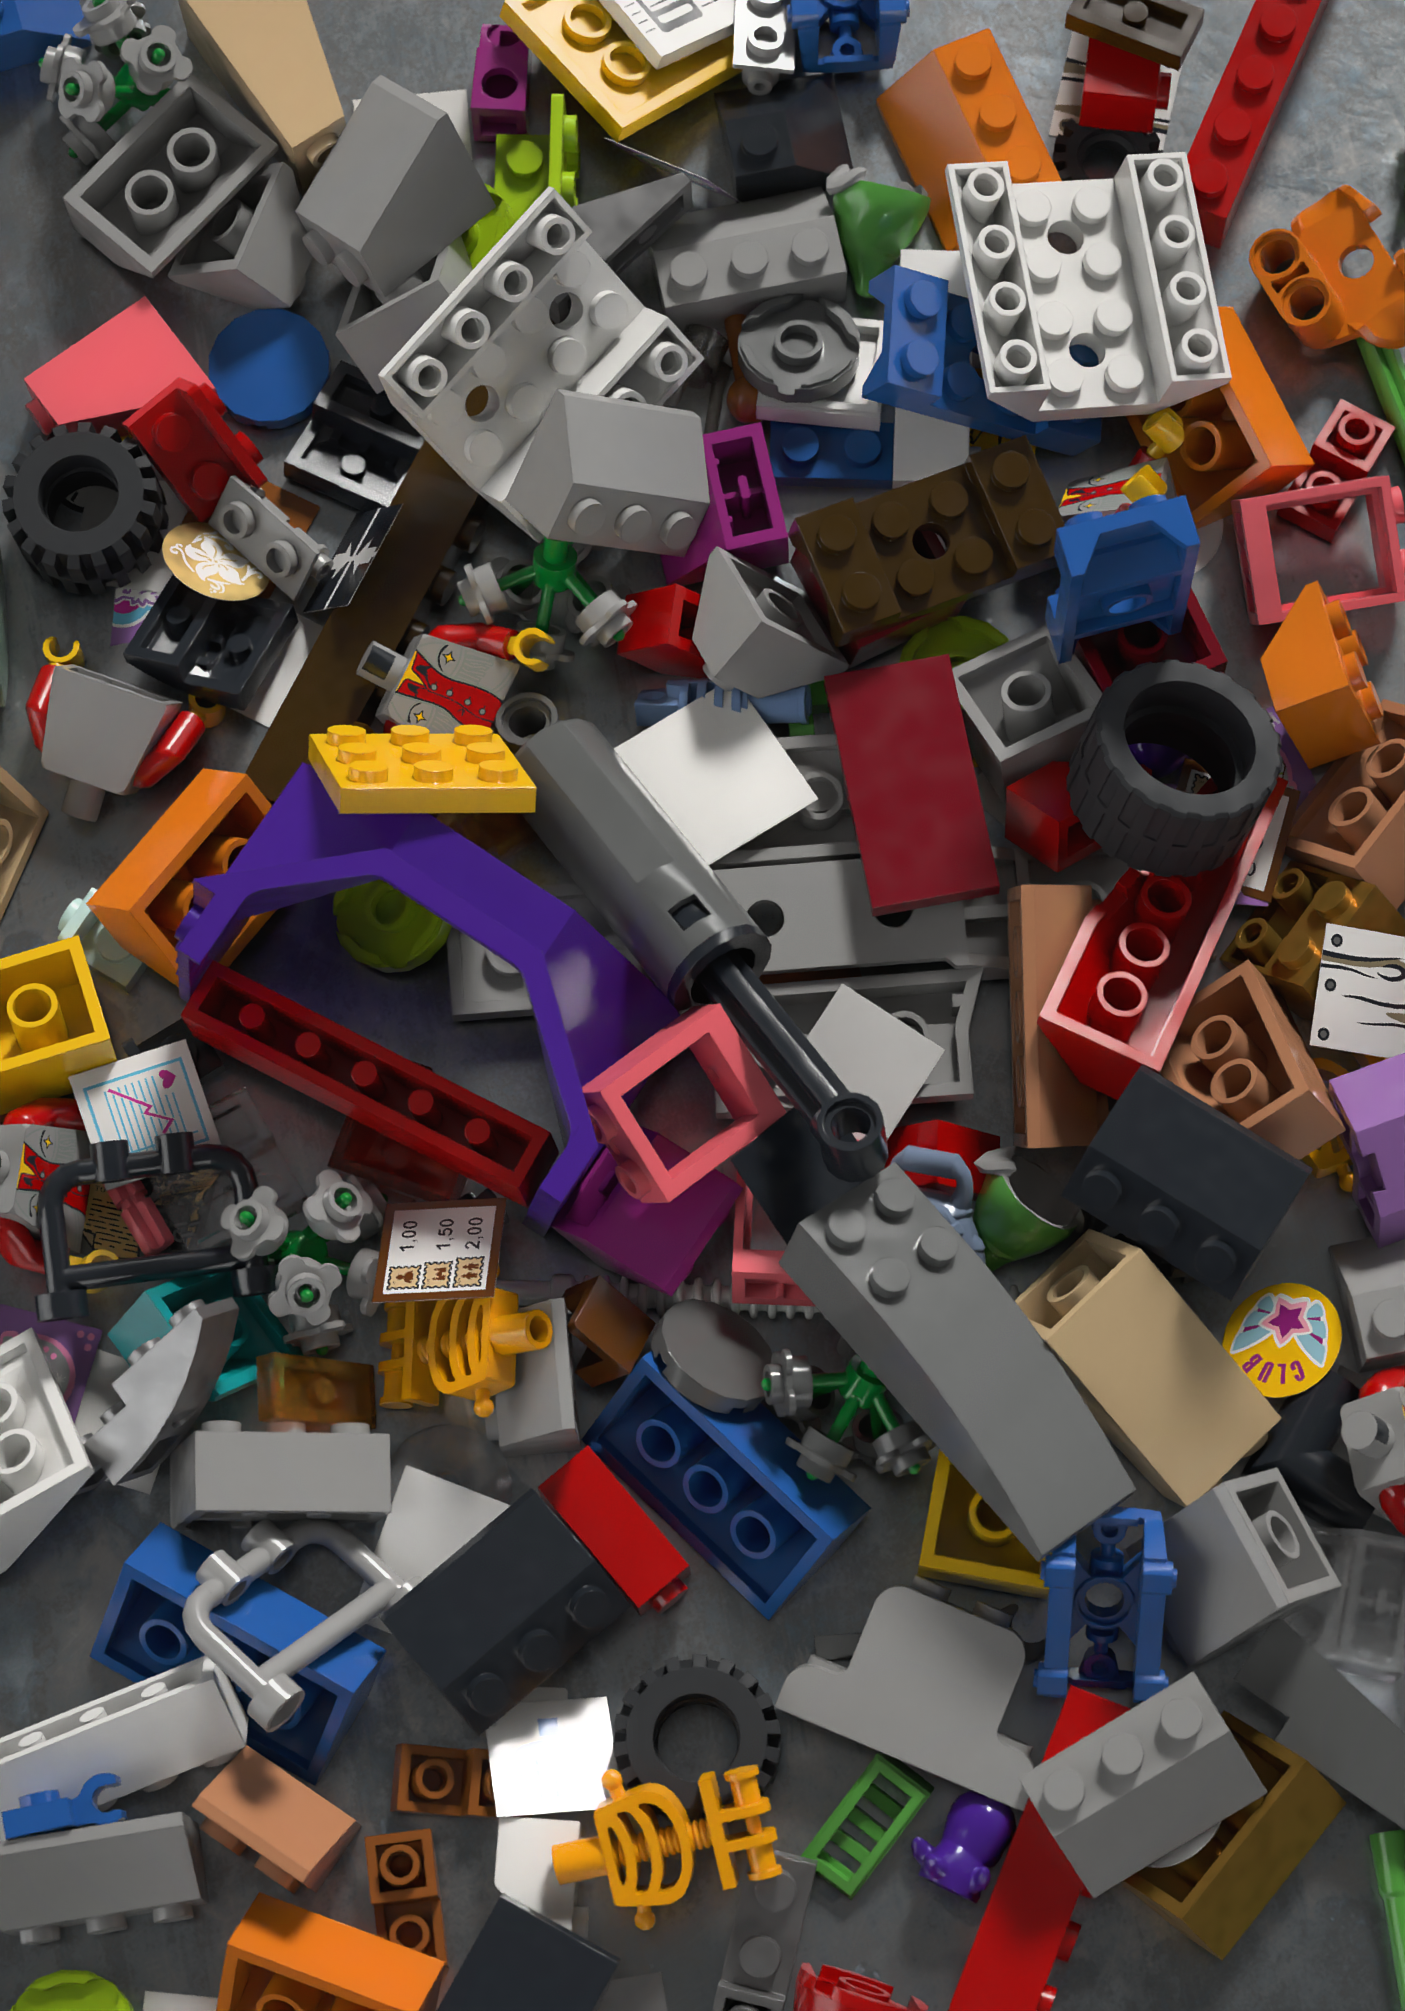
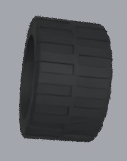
(1199, 716)

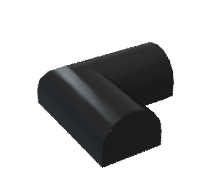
(1302, 1453)

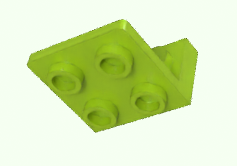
(533, 162)

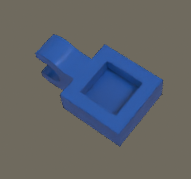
(47, 1813)

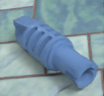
(779, 708)

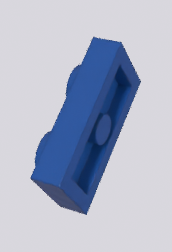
(831, 456)

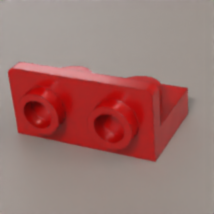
(193, 445)

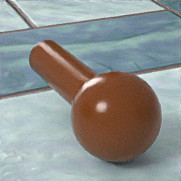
(741, 395)

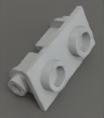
(762, 43)
(268, 539)

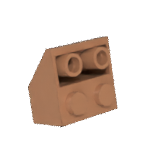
(277, 1817)

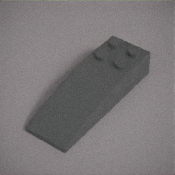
(958, 1357)

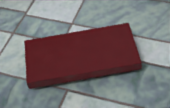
(911, 785)

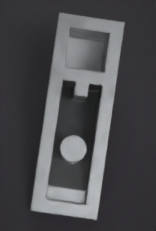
(629, 224)

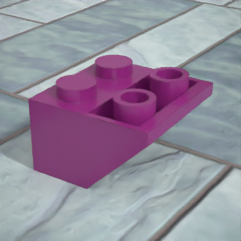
(742, 509)
(645, 1240)

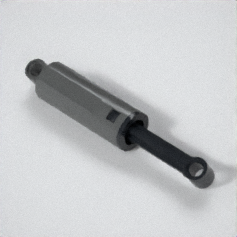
(677, 915)

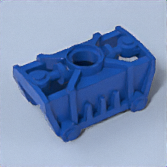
(847, 54)
(1140, 1612)

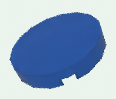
(269, 367)

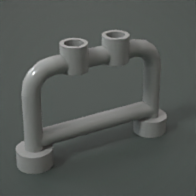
(269, 1550)

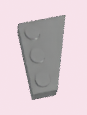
(280, 1474)

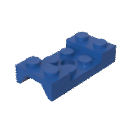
(930, 372)
(1122, 571)

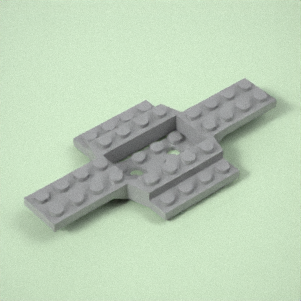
(817, 881)

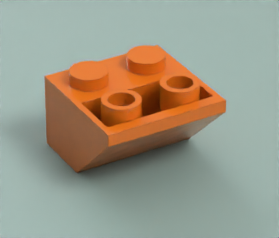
(1320, 680)

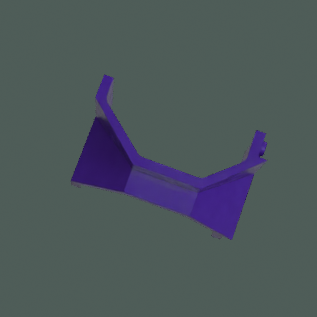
(581, 989)

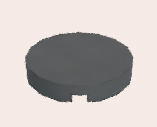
(798, 348)
(712, 1355)

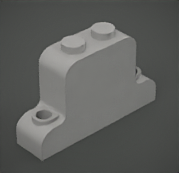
(925, 1689)

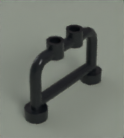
(114, 1163)

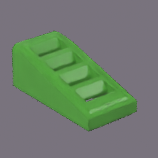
(903, 1778)

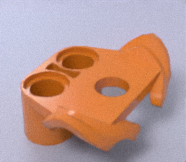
(1319, 243)

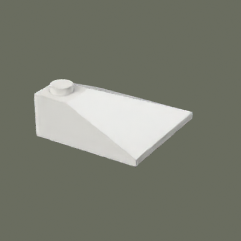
(39, 1446)

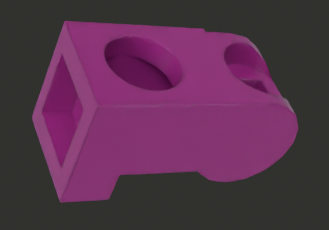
(500, 84)

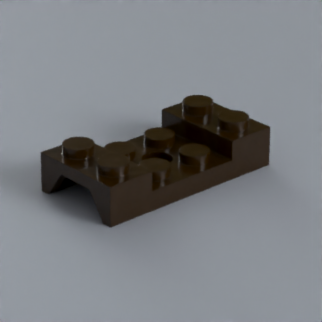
(987, 511)

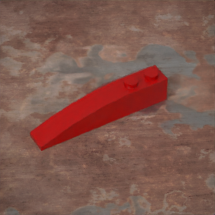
(1142, 964)

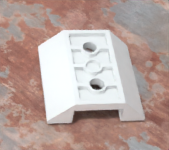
(1129, 292)
(502, 337)

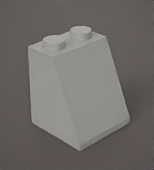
(391, 190)
(1239, 1565)

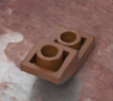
(443, 1782)
(407, 1891)

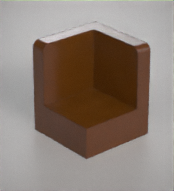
(608, 1327)

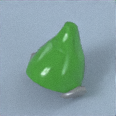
(874, 221)
(1021, 1209)

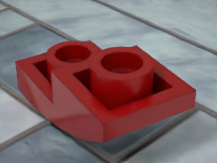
(1342, 452)

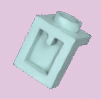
(100, 948)

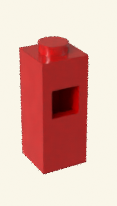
(616, 1533)

